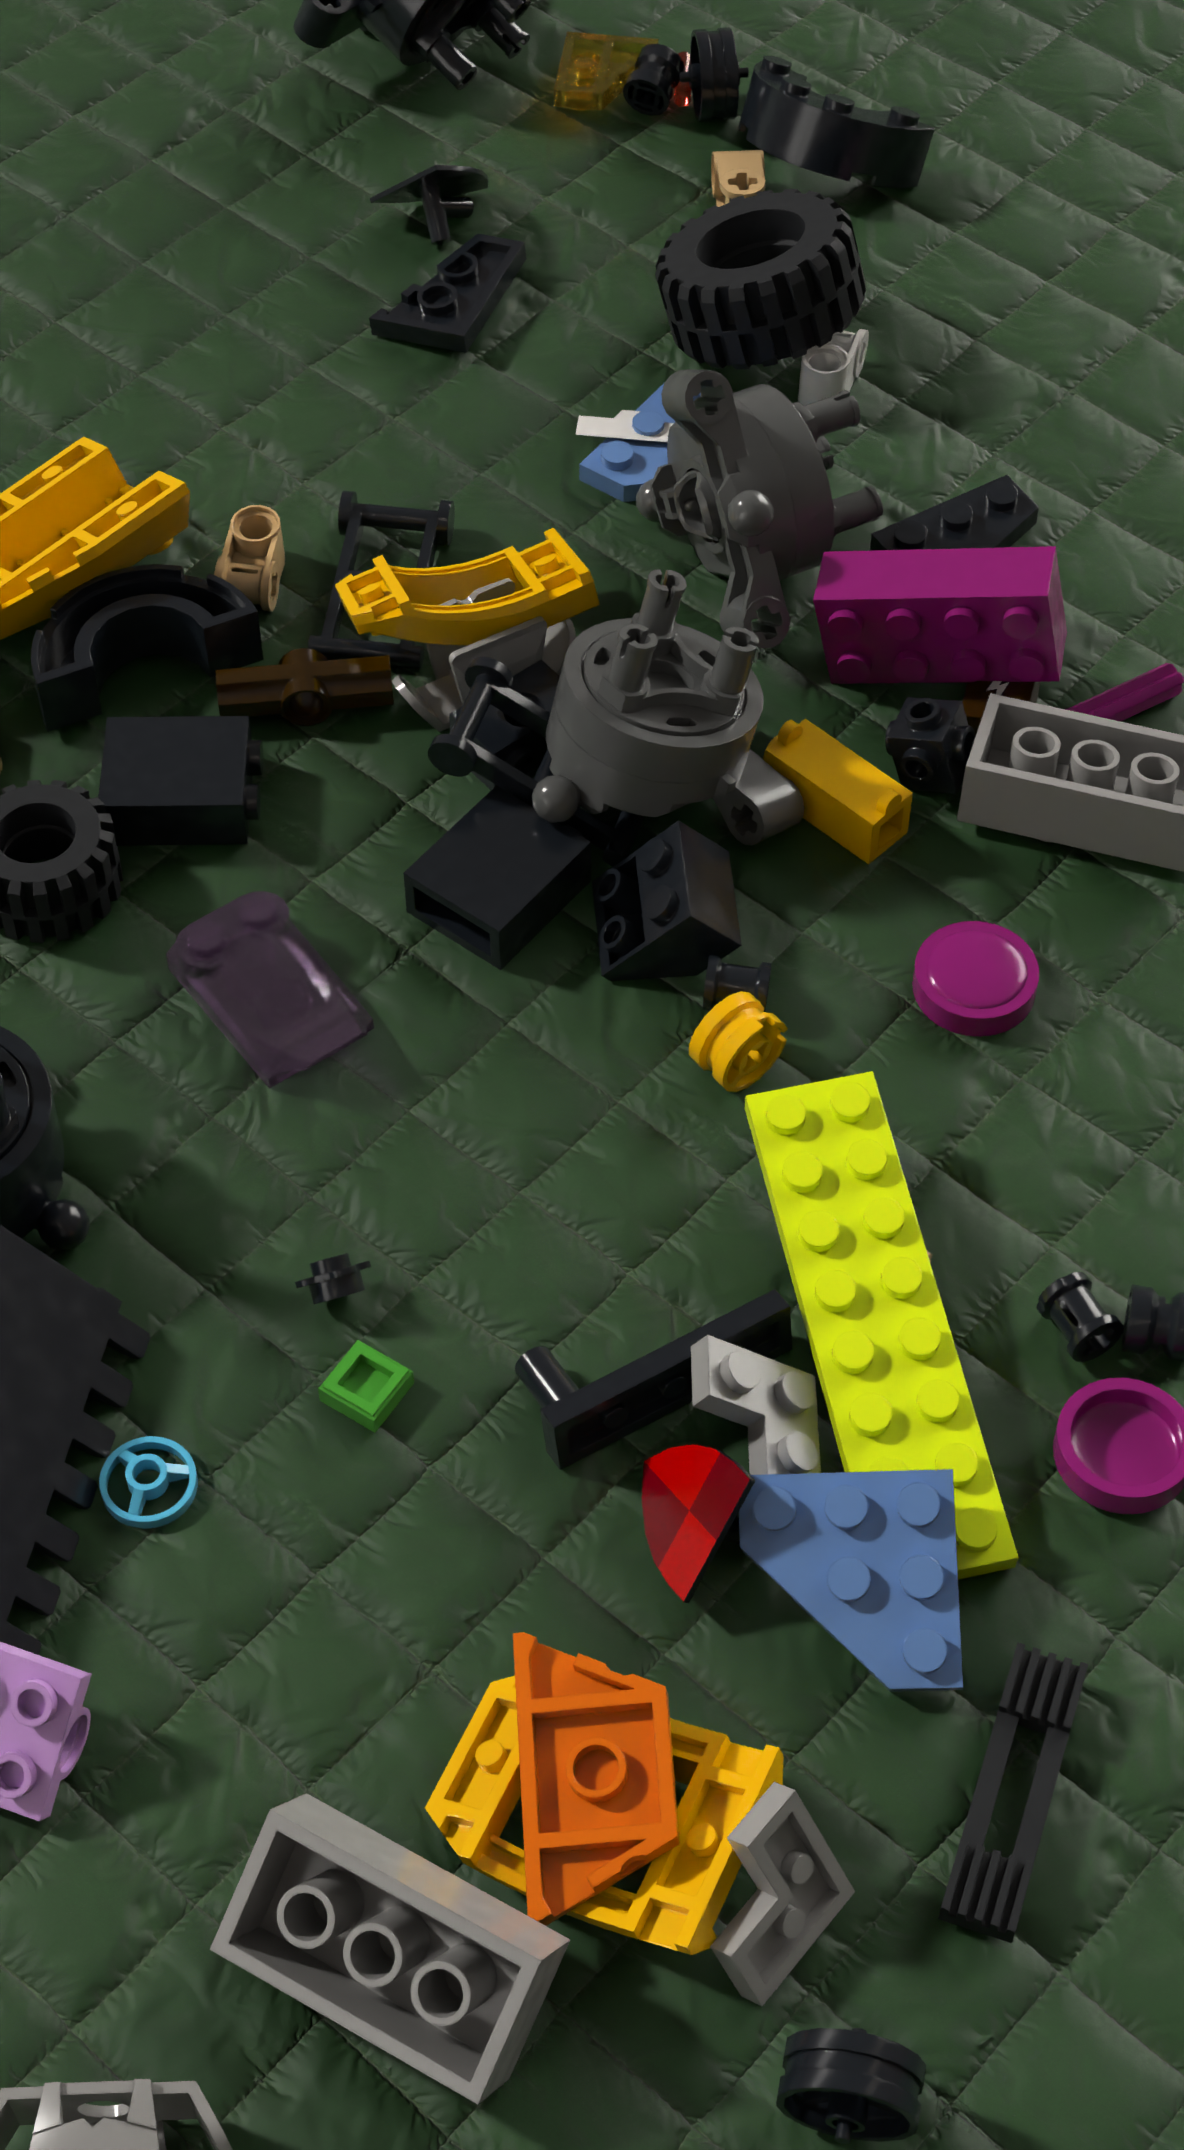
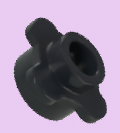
(334, 1278)

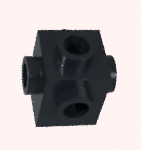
(930, 744)

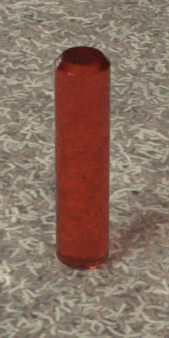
(682, 92)

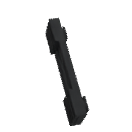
(984, 1887)

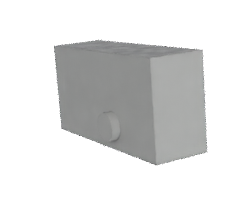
(1077, 781)
(390, 1946)

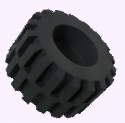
(73, 886)

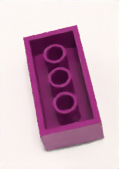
(941, 615)

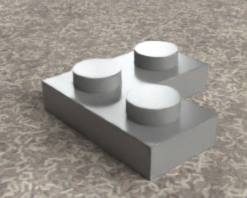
(766, 1397)
(794, 1898)

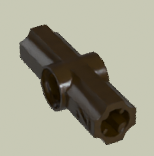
(305, 687)

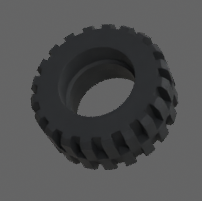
(761, 279)

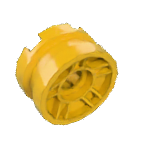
(737, 1041)

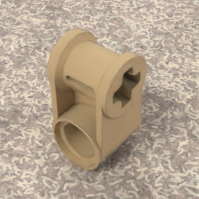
(737, 174)
(254, 555)

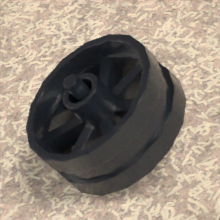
(714, 74)
(851, 2085)

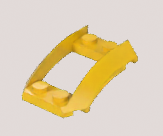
(408, 600)
(681, 1887)

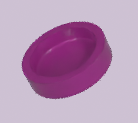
(975, 978)
(1121, 1445)

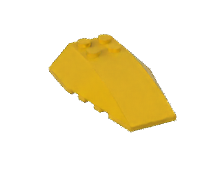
(77, 523)

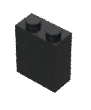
(181, 779)
(498, 877)

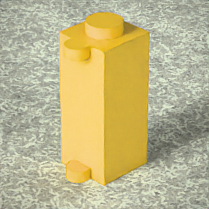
(841, 790)

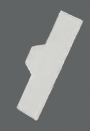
(617, 427)

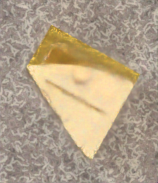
(595, 69)

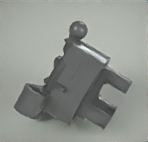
(752, 490)
(661, 722)

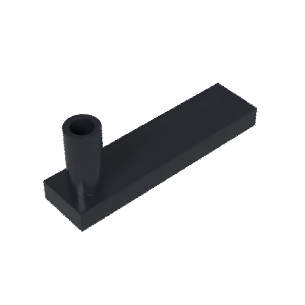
(645, 1390)

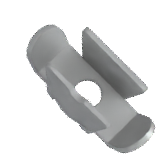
(513, 647)
(68, 2123)

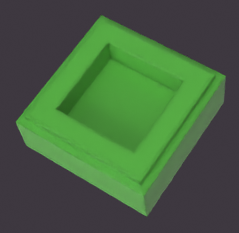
(366, 1386)

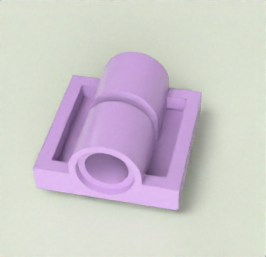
(39, 1729)

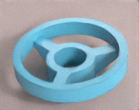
(142, 1492)

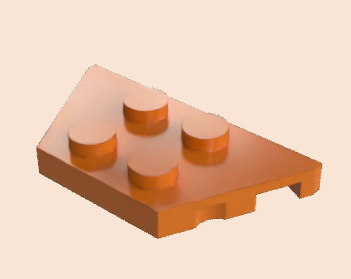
(590, 1775)

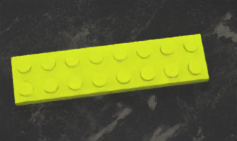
(874, 1301)

